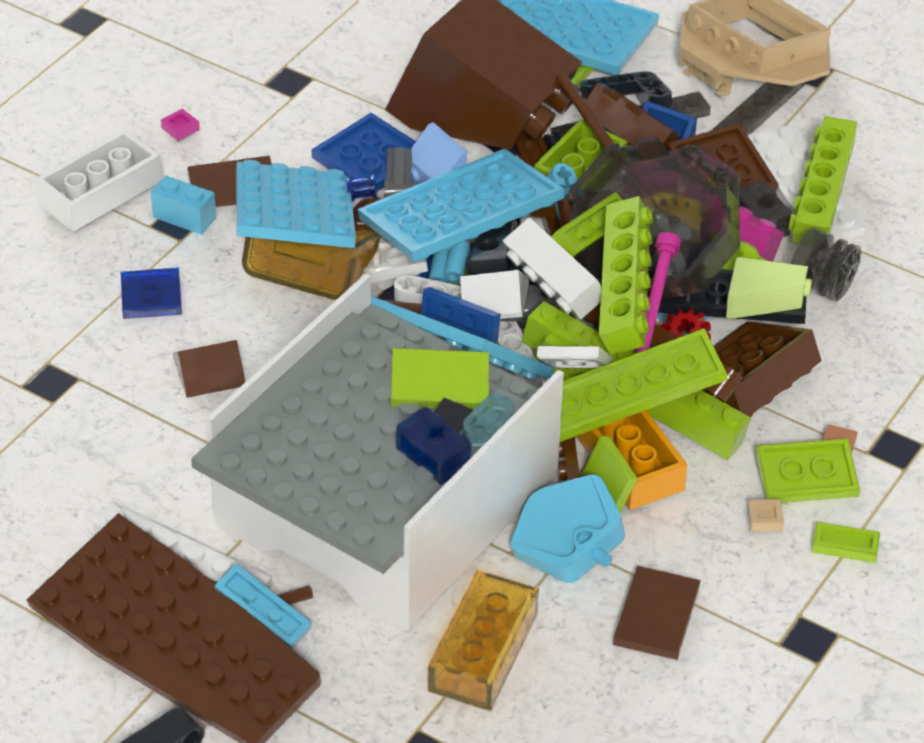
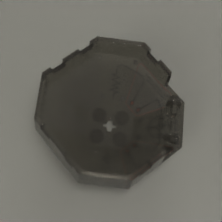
(681, 184)

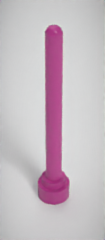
(667, 246)

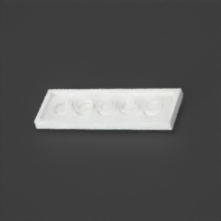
(786, 157)

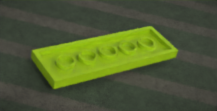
(639, 383)

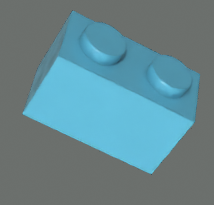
(183, 204)

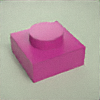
(180, 124)

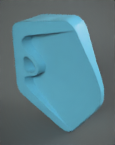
(568, 528)

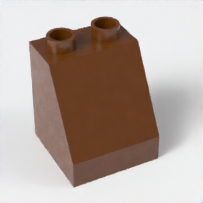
(484, 77)

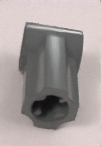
(398, 170)

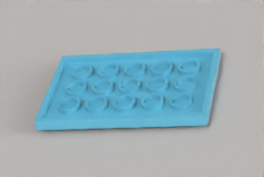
(594, 31)
(293, 204)
(460, 204)
(498, 355)

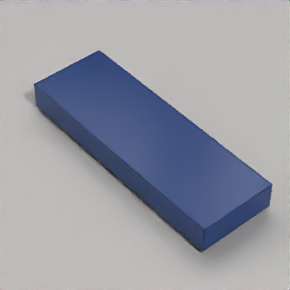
(460, 314)

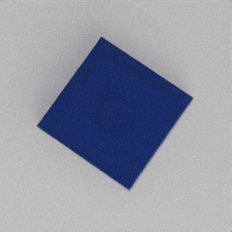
(151, 293)

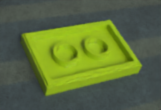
(432, 375)
(807, 470)

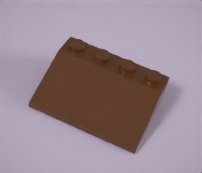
(768, 360)

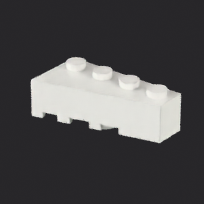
(553, 269)

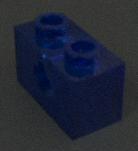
(433, 444)

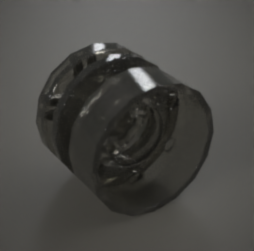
(829, 263)

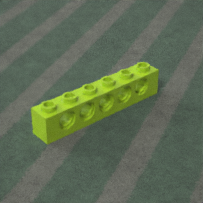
(824, 177)
(625, 275)

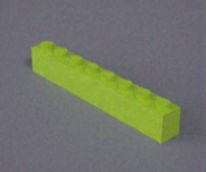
(693, 415)

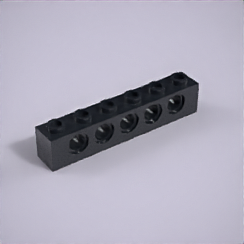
(490, 251)

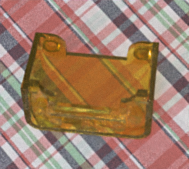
(310, 267)

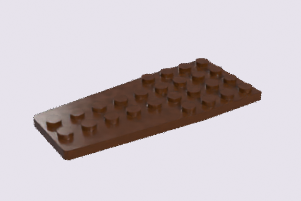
(175, 633)

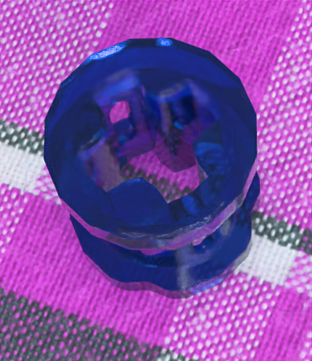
(362, 187)

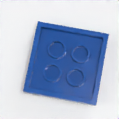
(362, 148)

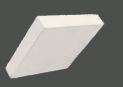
(573, 356)

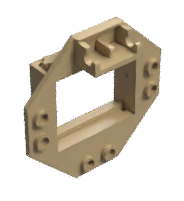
(721, 52)

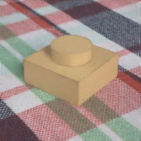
(765, 515)

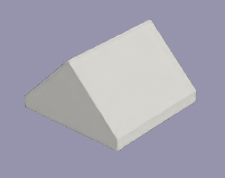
(497, 291)

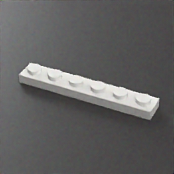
(207, 561)

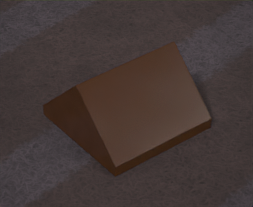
(210, 368)

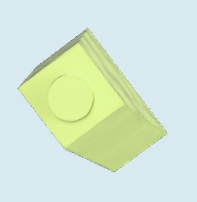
(766, 287)

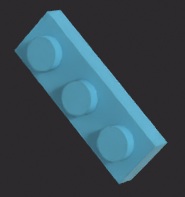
(264, 605)

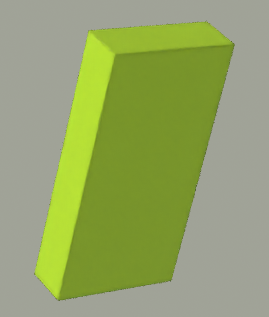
(846, 542)

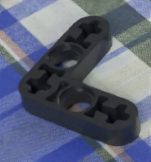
(644, 84)

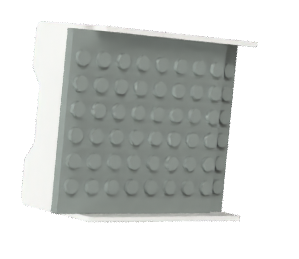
(314, 468)

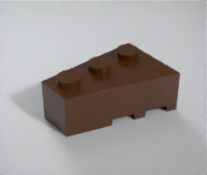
(626, 118)

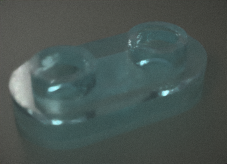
(488, 418)

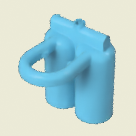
(450, 263)

